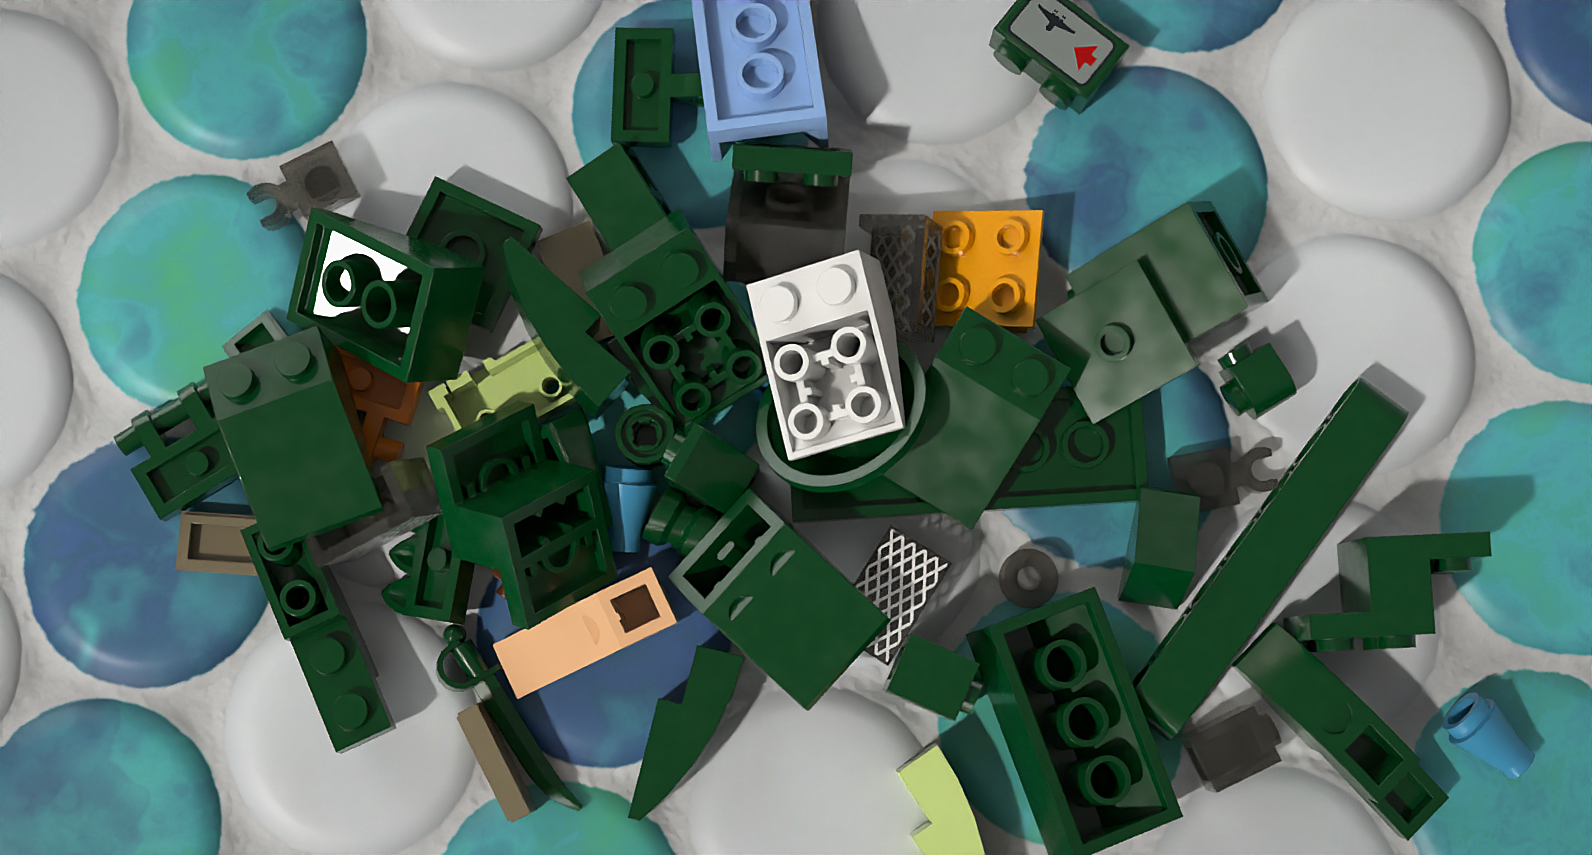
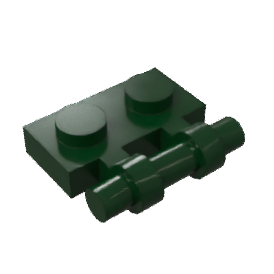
(187, 469)

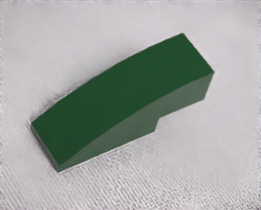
(564, 331)
(685, 728)

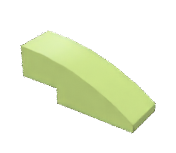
(942, 799)

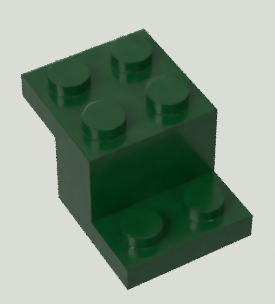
(522, 513)
(1387, 590)

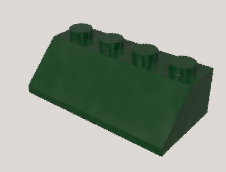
(1074, 725)

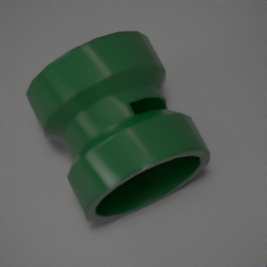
(650, 440)
(679, 523)

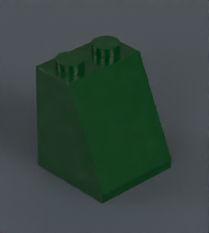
(1191, 265)

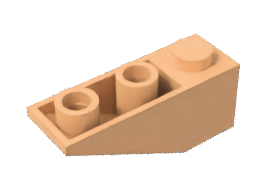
(586, 632)

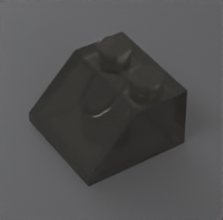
(782, 226)

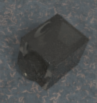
(1232, 747)

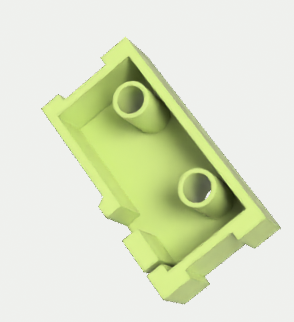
(503, 381)

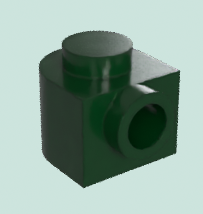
(1254, 380)

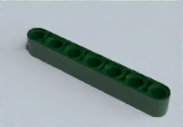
(1266, 556)

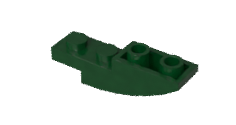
(325, 640)
(1341, 730)

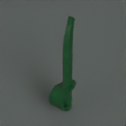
(502, 712)

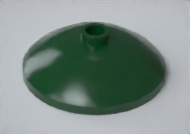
(856, 462)

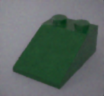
(385, 296)
(981, 413)
(294, 437)

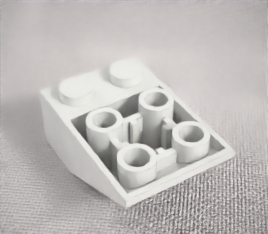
(830, 353)

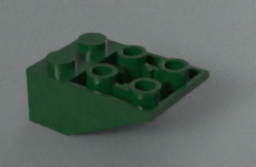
(677, 320)
(778, 599)

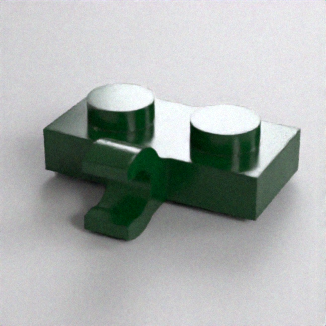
(648, 87)

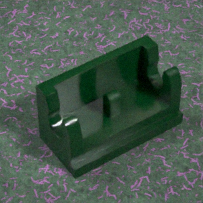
(618, 195)

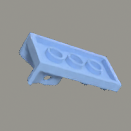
(758, 71)

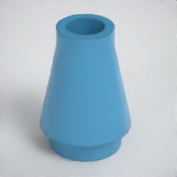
(629, 500)
(1485, 732)

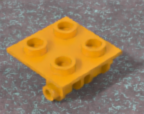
(990, 266)

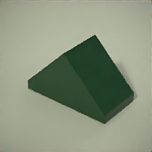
(1161, 548)

